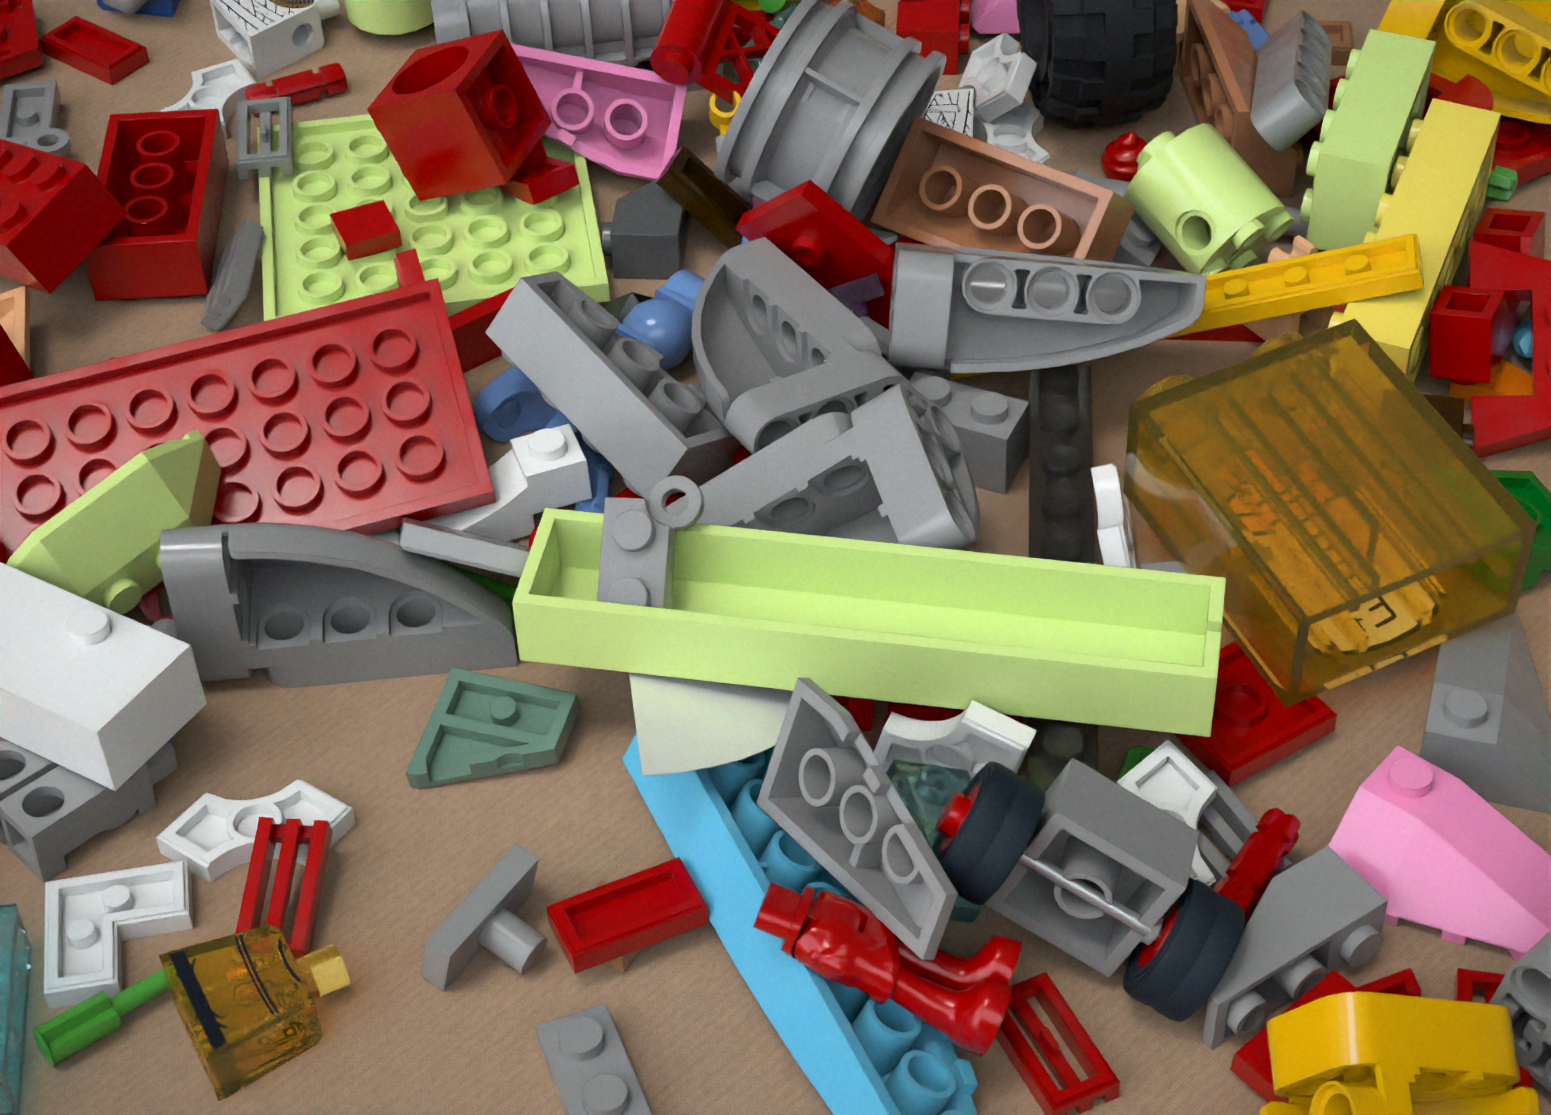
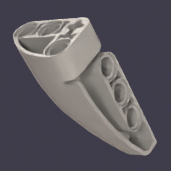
(1028, 309)
(779, 347)
(871, 476)
(325, 606)

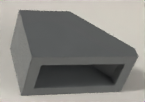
(646, 235)

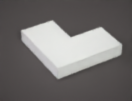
(97, 912)

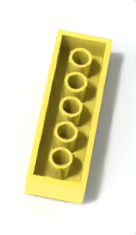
(1439, 199)

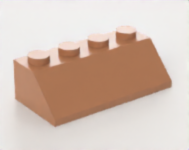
(1219, 86)
(981, 196)

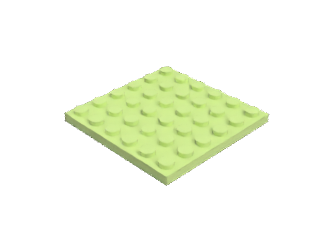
(467, 240)

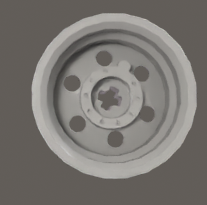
(828, 107)

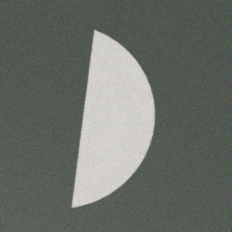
(702, 723)

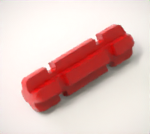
(302, 86)
(1259, 858)

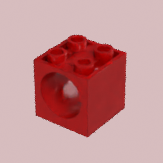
(460, 115)

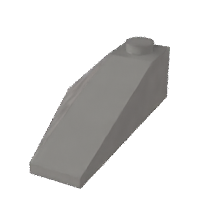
(1491, 716)
(851, 820)

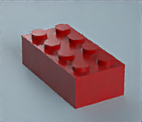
(172, 183)
(49, 215)

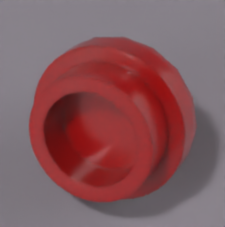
(1120, 157)

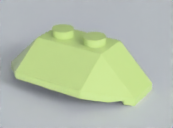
(110, 536)

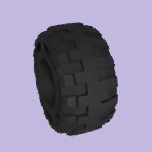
(1099, 57)

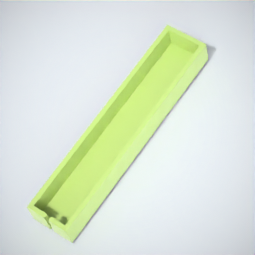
(888, 624)

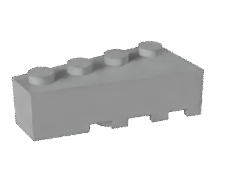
(610, 385)

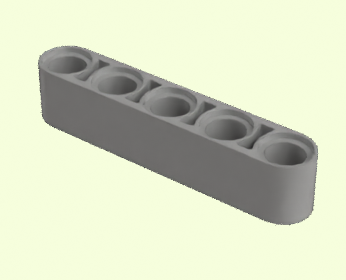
(1291, 81)

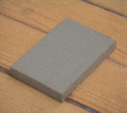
(463, 547)

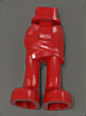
(853, 947)

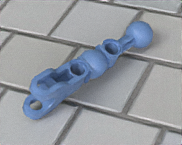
(660, 322)

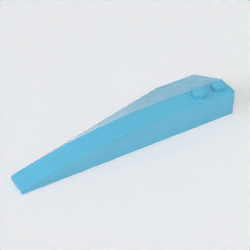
(848, 1046)

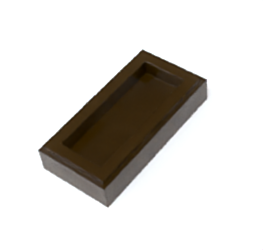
(704, 196)

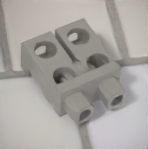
(55, 810)

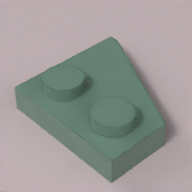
(491, 729)

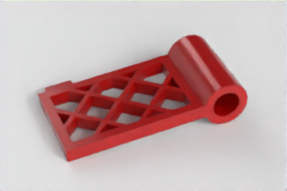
(695, 40)

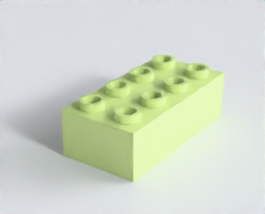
(1364, 137)

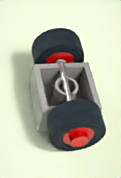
(1094, 879)

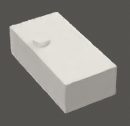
(88, 681)

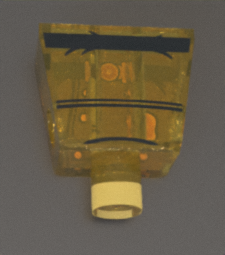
(249, 1002)

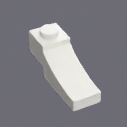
(534, 475)

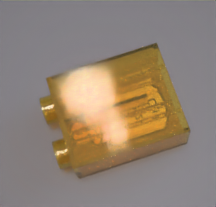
(1327, 506)

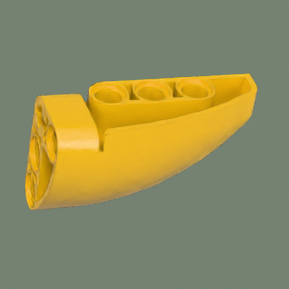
(1493, 40)
(1395, 1058)

